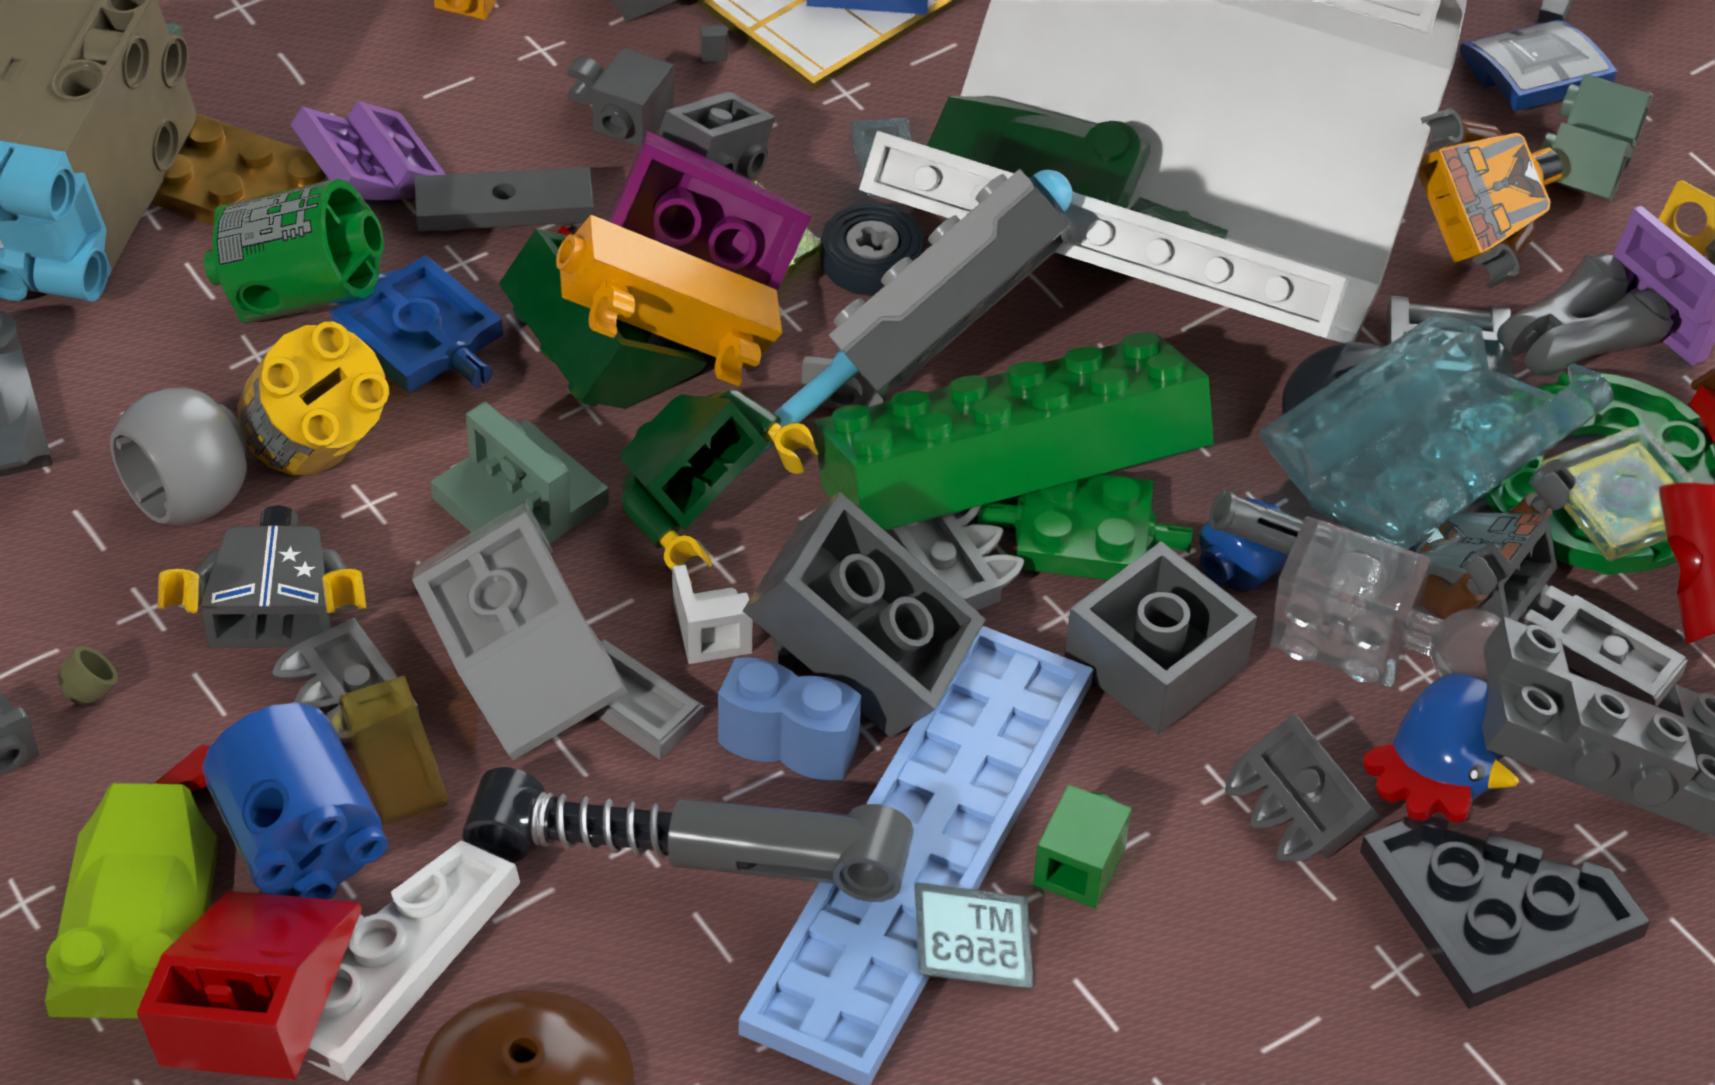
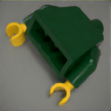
(692, 457)

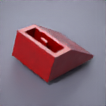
(247, 984)

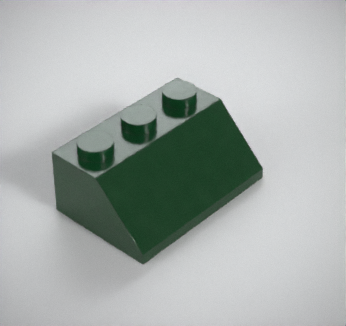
(596, 366)

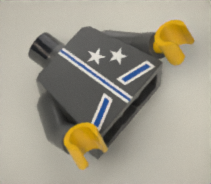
(265, 584)

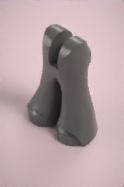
(1586, 318)

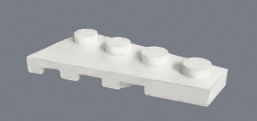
(404, 951)

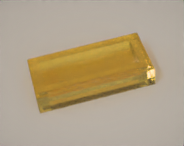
(393, 750)

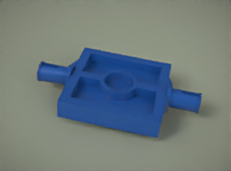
(423, 325)

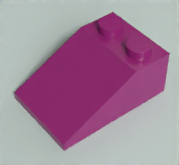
(708, 212)

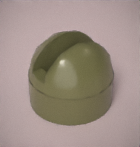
(86, 676)

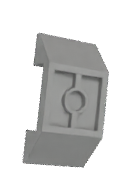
(516, 632)

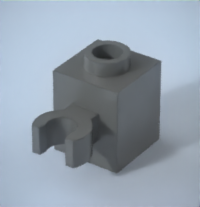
(626, 96)

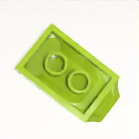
(131, 892)

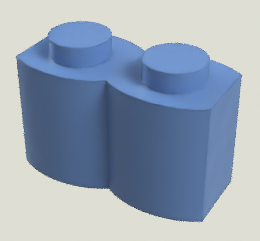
(789, 718)

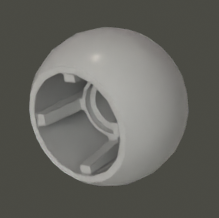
(179, 455)

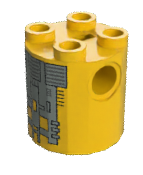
(312, 399)

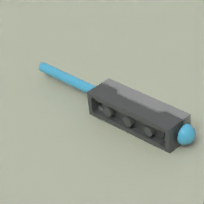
(943, 289)

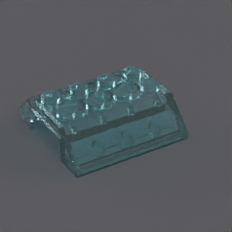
(1423, 432)

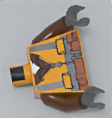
(1485, 191)

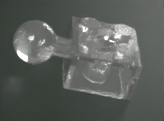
(1360, 609)

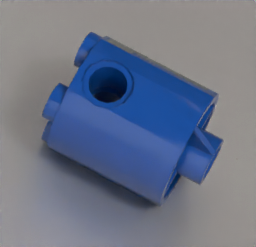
(293, 801)

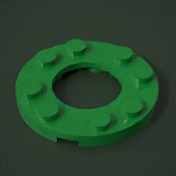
(1631, 405)

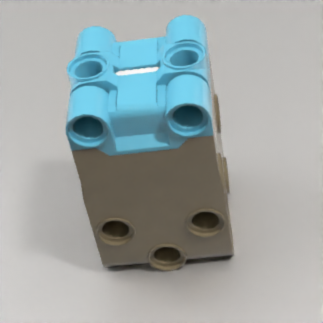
(85, 136)

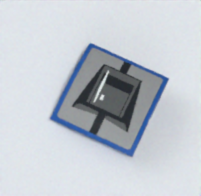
(1536, 62)

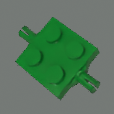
(1086, 526)

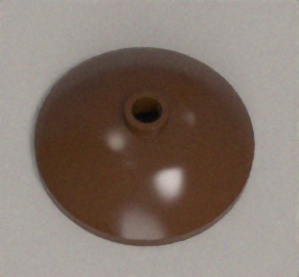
(563, 1034)

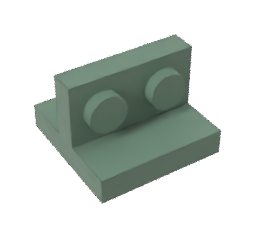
(513, 466)

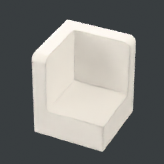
(710, 621)

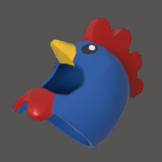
(1440, 752)

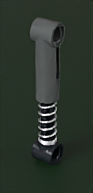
(856, 851)

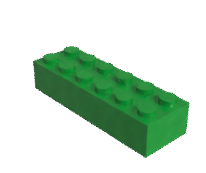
(1015, 430)

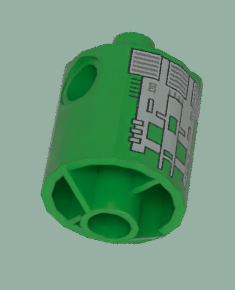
(295, 250)

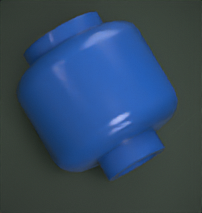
(1238, 561)

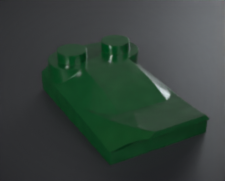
(1095, 159)

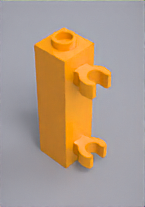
(668, 295)

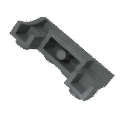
(1597, 735)

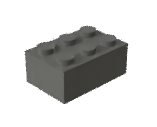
(865, 614)

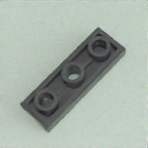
(503, 199)

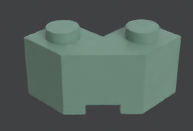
(1598, 136)

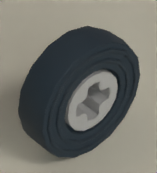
(859, 266)

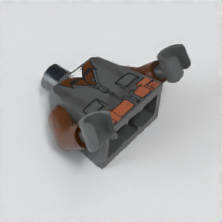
(1496, 557)

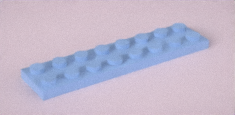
(962, 782)

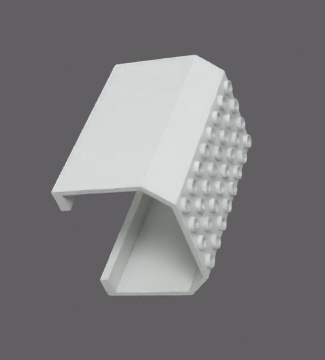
(1257, 118)

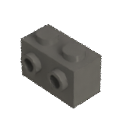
(722, 130)

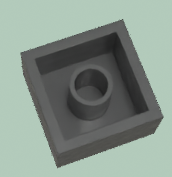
(1160, 637)

